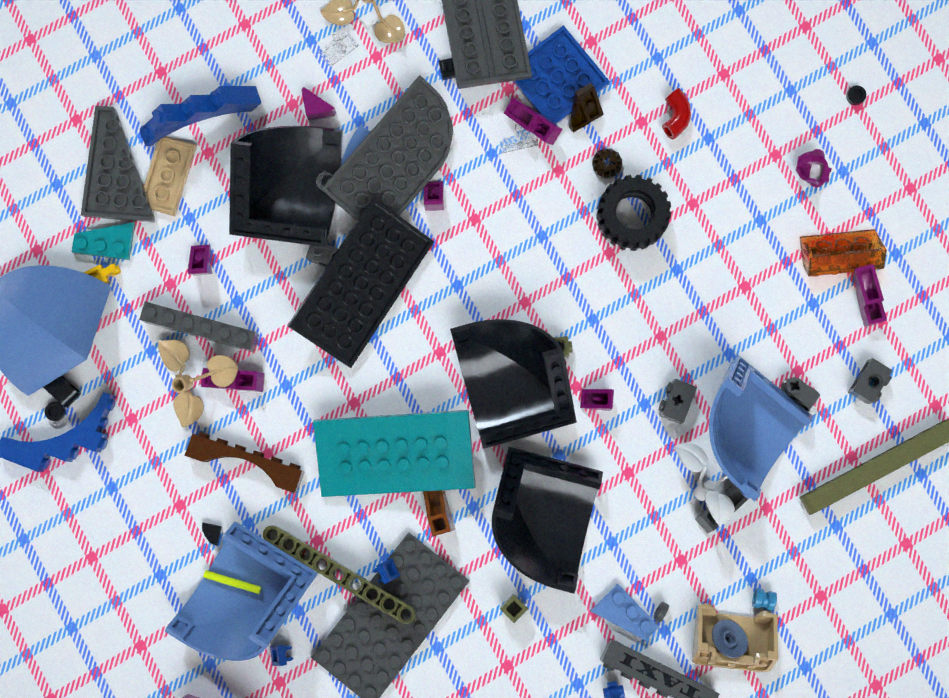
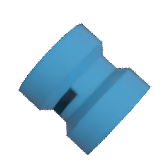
(764, 599)

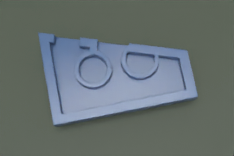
(625, 612)

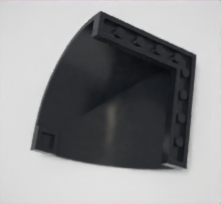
(276, 183)
(513, 379)
(544, 516)

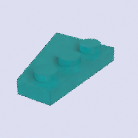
(105, 242)

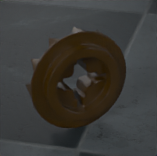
(599, 166)

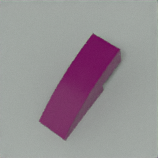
(533, 121)
(869, 295)
(244, 381)

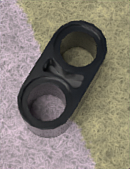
(63, 391)

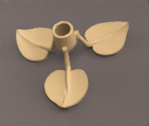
(341, 13)
(189, 407)

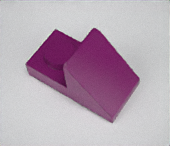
(200, 260)

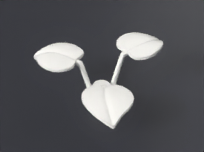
(694, 459)

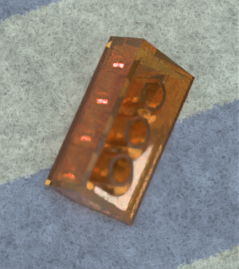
(842, 252)

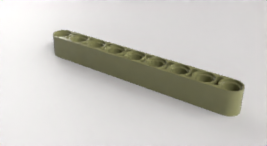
(876, 468)
(349, 575)

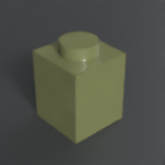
(513, 608)

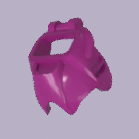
(804, 166)

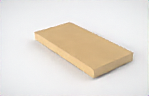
(168, 174)

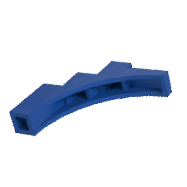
(196, 108)
(64, 447)

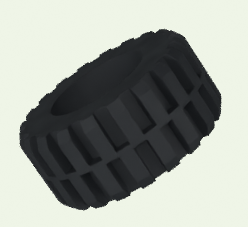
(640, 189)

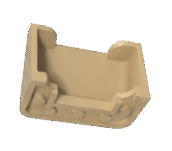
(760, 633)

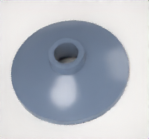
(729, 638)

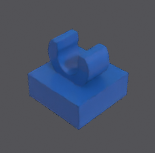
(387, 571)
(278, 655)

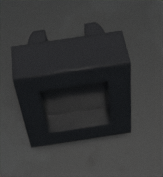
(447, 69)

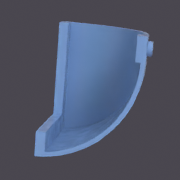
(47, 323)
(751, 425)
(237, 622)

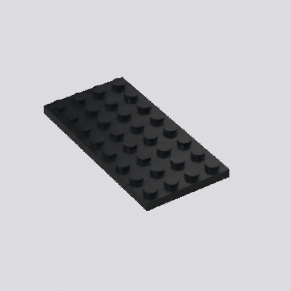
(361, 283)

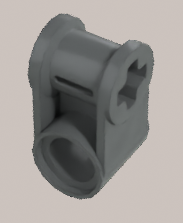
(802, 393)

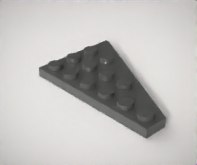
(112, 179)

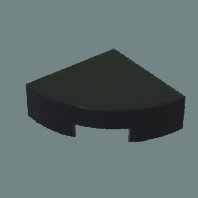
(212, 532)

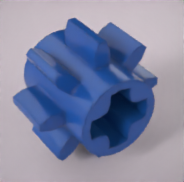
(613, 690)

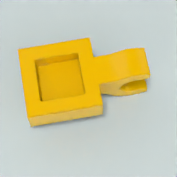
(103, 273)

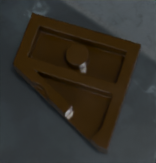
(585, 107)

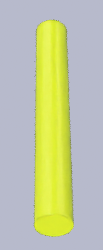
(232, 582)

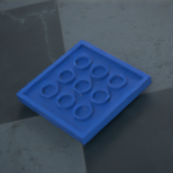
(558, 71)

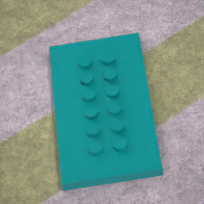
(394, 453)

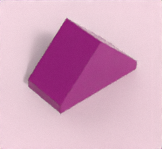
(315, 106)
(434, 196)
(597, 399)

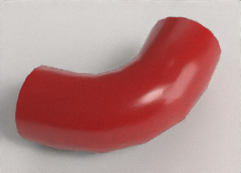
(681, 114)

